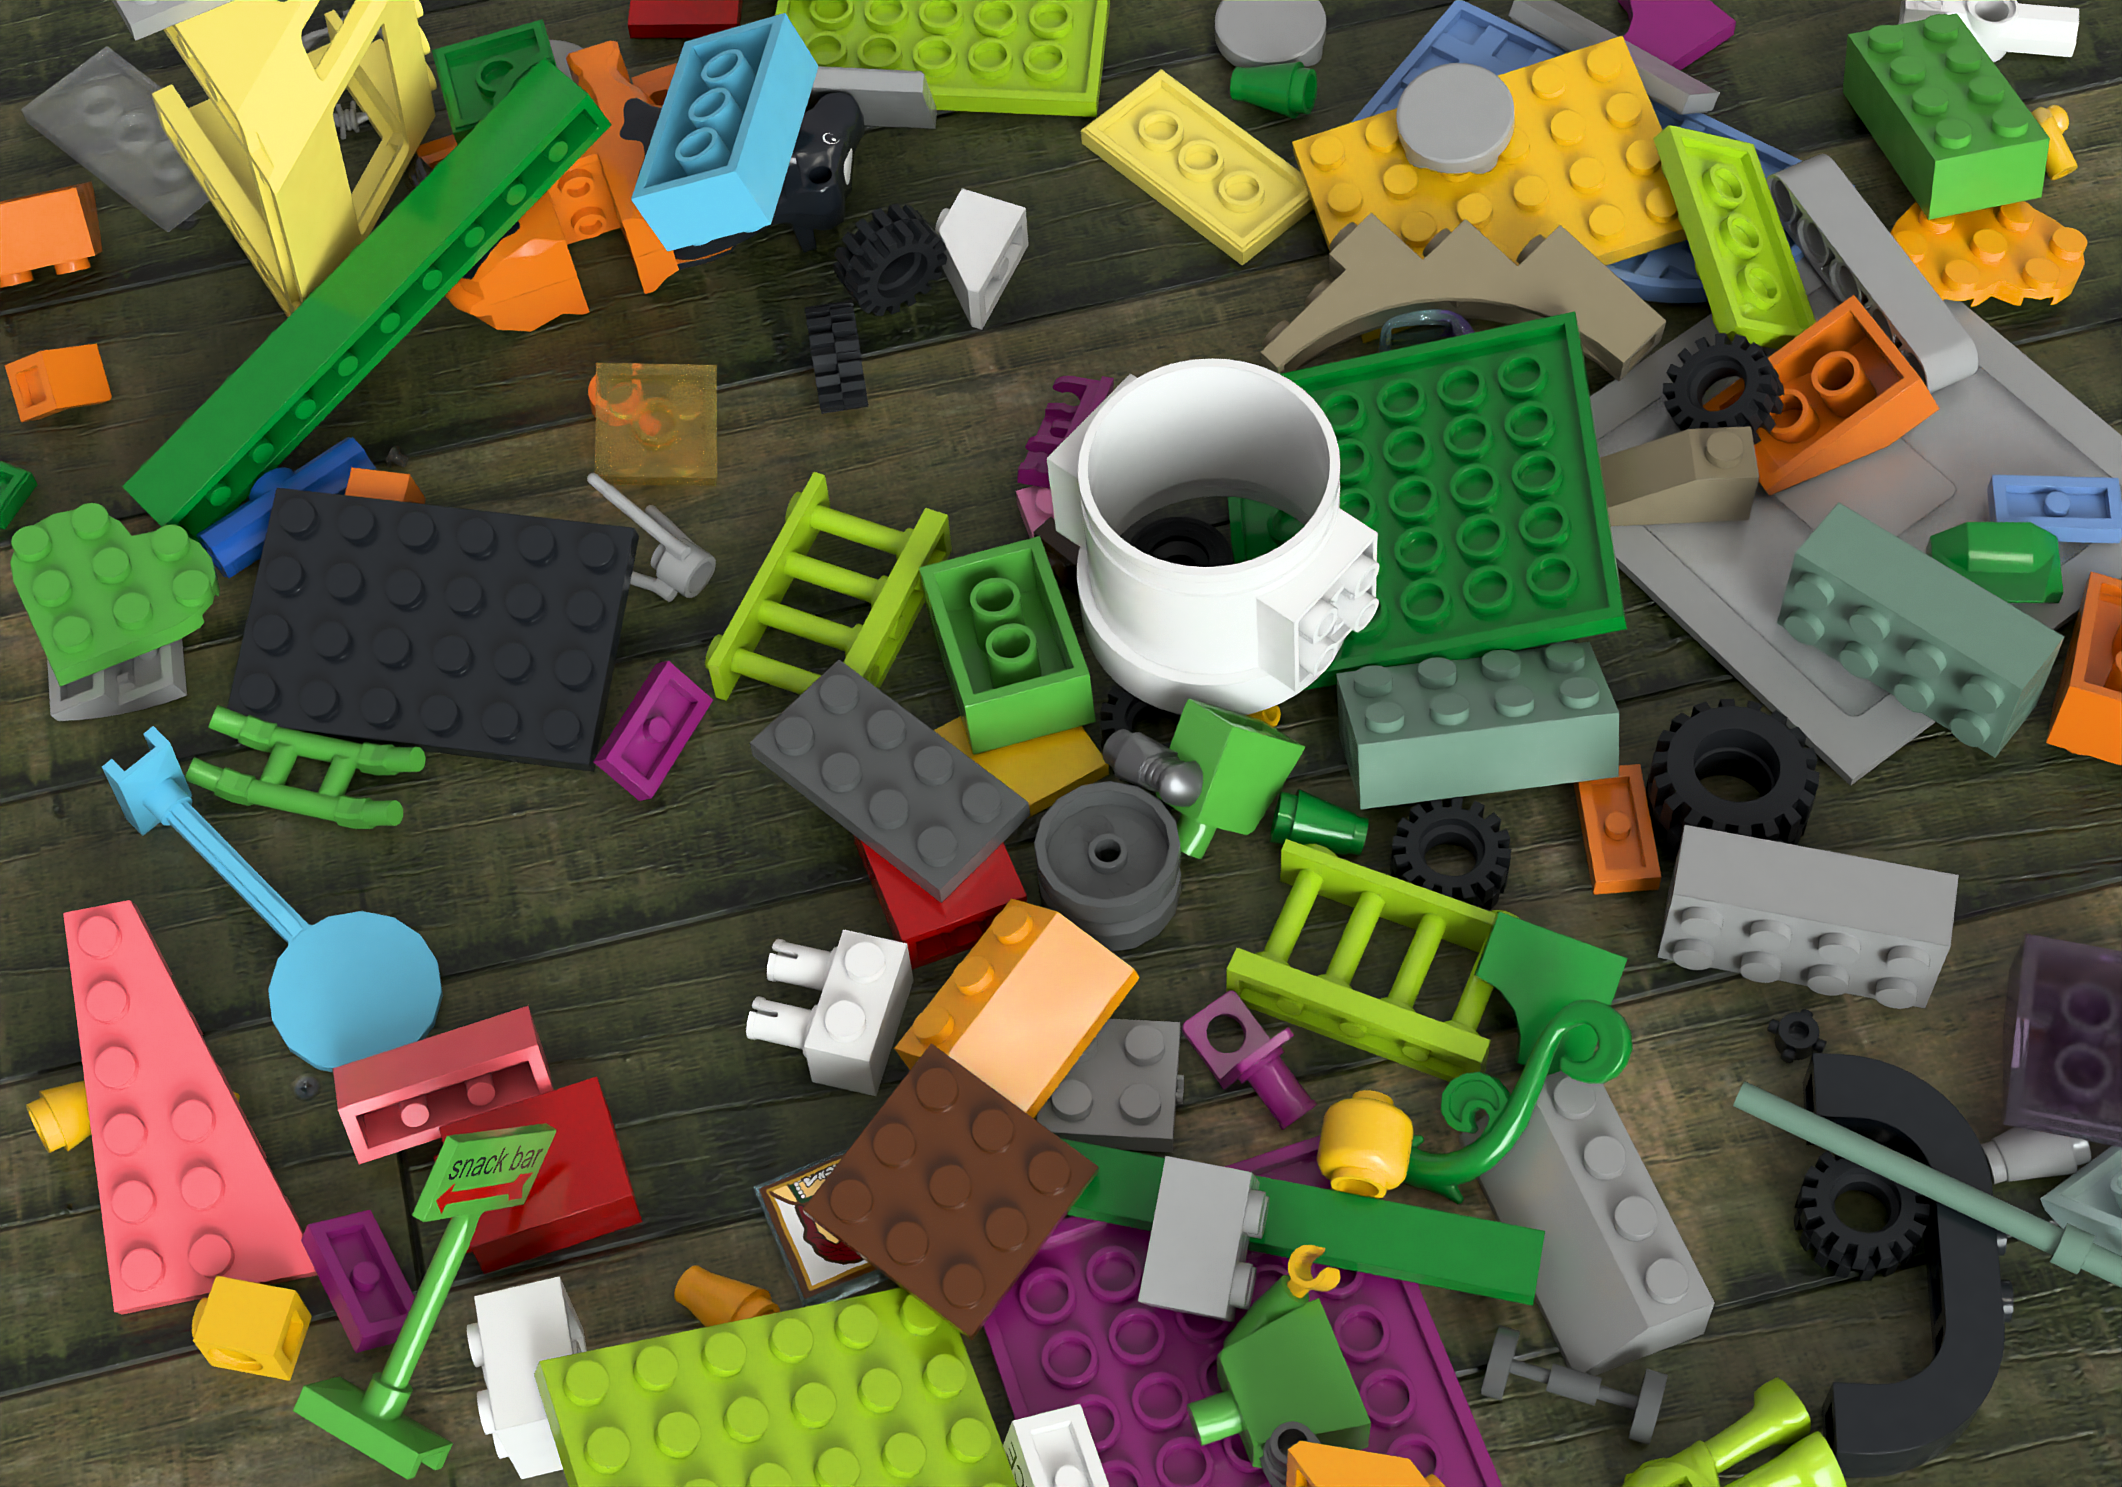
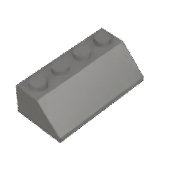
(1611, 1258)

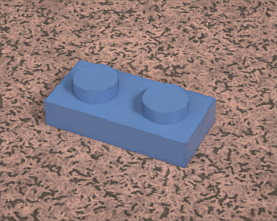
(2062, 505)

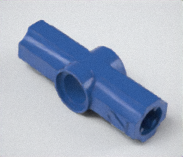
(240, 536)

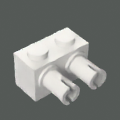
(858, 1012)

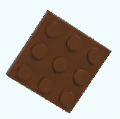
(951, 1191)

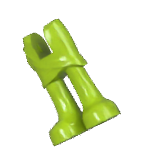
(1774, 1420)

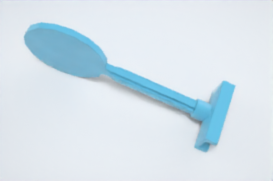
(341, 984)

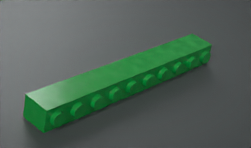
(369, 302)

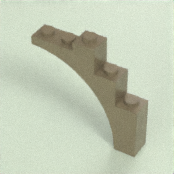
(1472, 277)

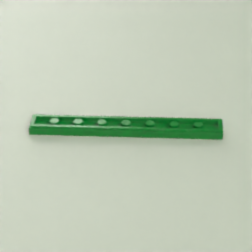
(1354, 1229)

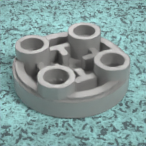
(1270, 31)
(1455, 119)

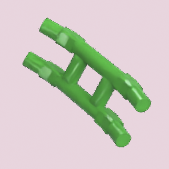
(285, 746)

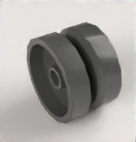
(1110, 863)

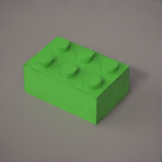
(1007, 645)

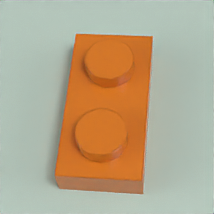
(1618, 833)

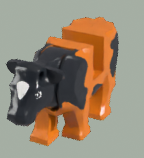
(530, 269)

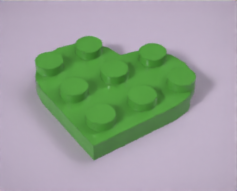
(108, 593)

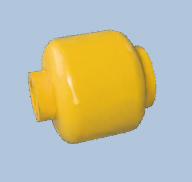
(1365, 1145)

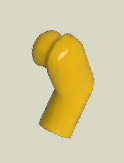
(2059, 158)

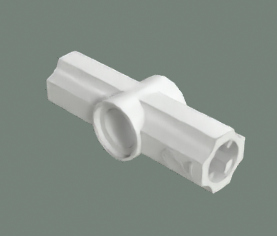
(2006, 24)

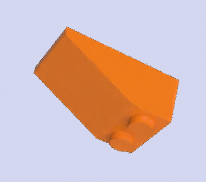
(1841, 398)
(2089, 693)

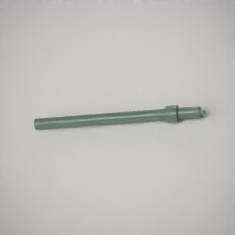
(2069, 1247)

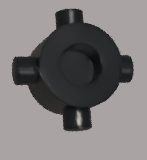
(1796, 1036)

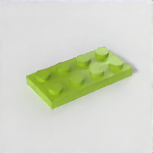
(1735, 236)

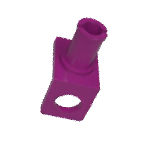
(1254, 1061)

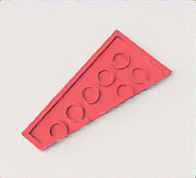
(171, 1145)

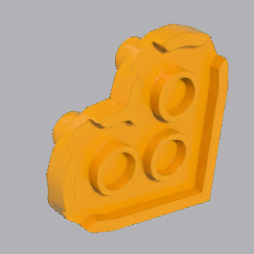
(1993, 253)

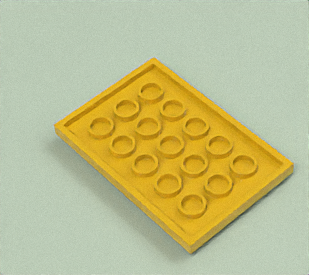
(1574, 161)

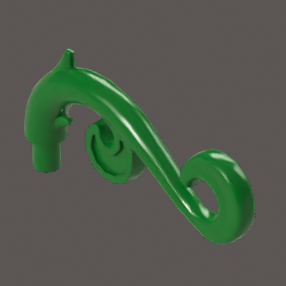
(1512, 1112)

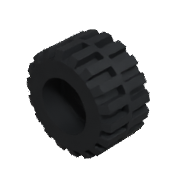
(1739, 745)

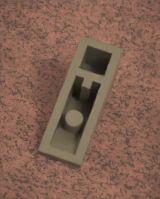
(1683, 478)

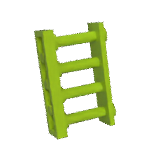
(893, 598)
(1329, 1003)

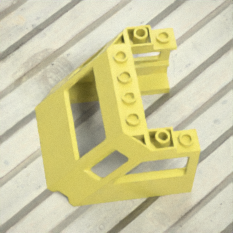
(269, 131)

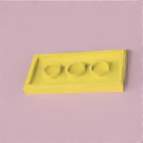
(1200, 166)

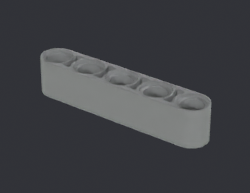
(1864, 260)

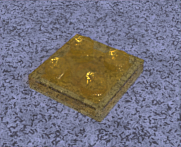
(656, 424)

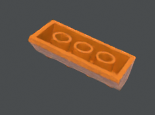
(48, 230)

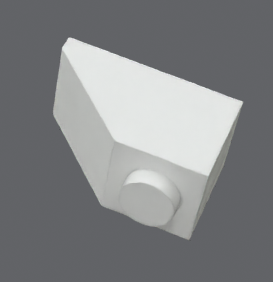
(983, 250)

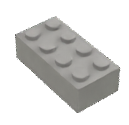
(1808, 917)

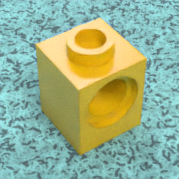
(251, 1327)

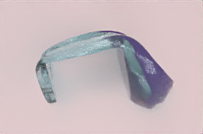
(1454, 326)

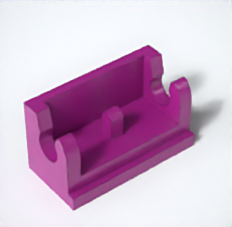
(1059, 423)

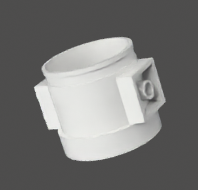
(1226, 632)

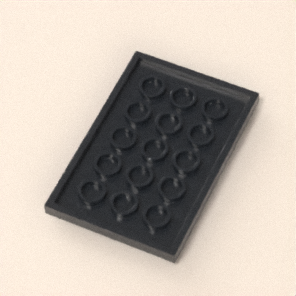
(435, 627)

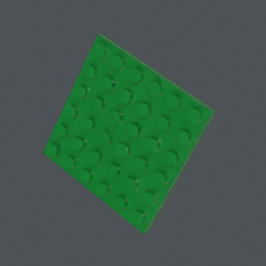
(1481, 494)

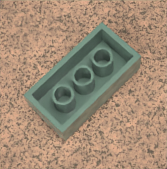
(1917, 629)
(1477, 724)

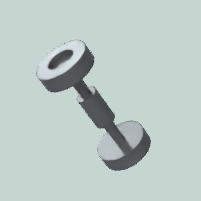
(1574, 1384)

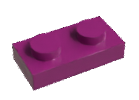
(653, 730)
(360, 1278)

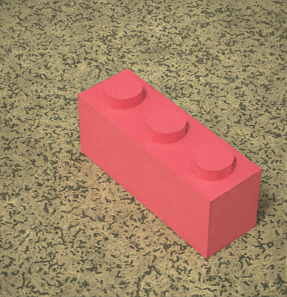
(414, 1089)

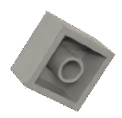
(1203, 1240)

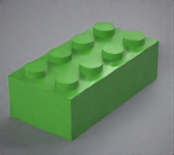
(1945, 116)

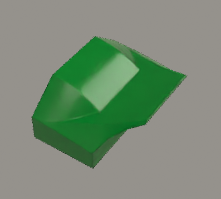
(2004, 558)

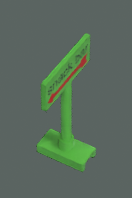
(468, 1178)

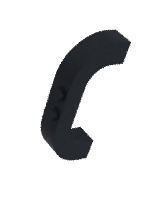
(1910, 1422)

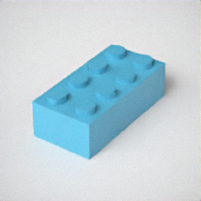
(726, 133)

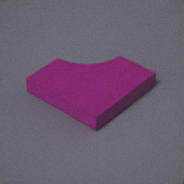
(1677, 28)

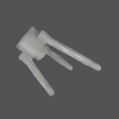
(677, 560)

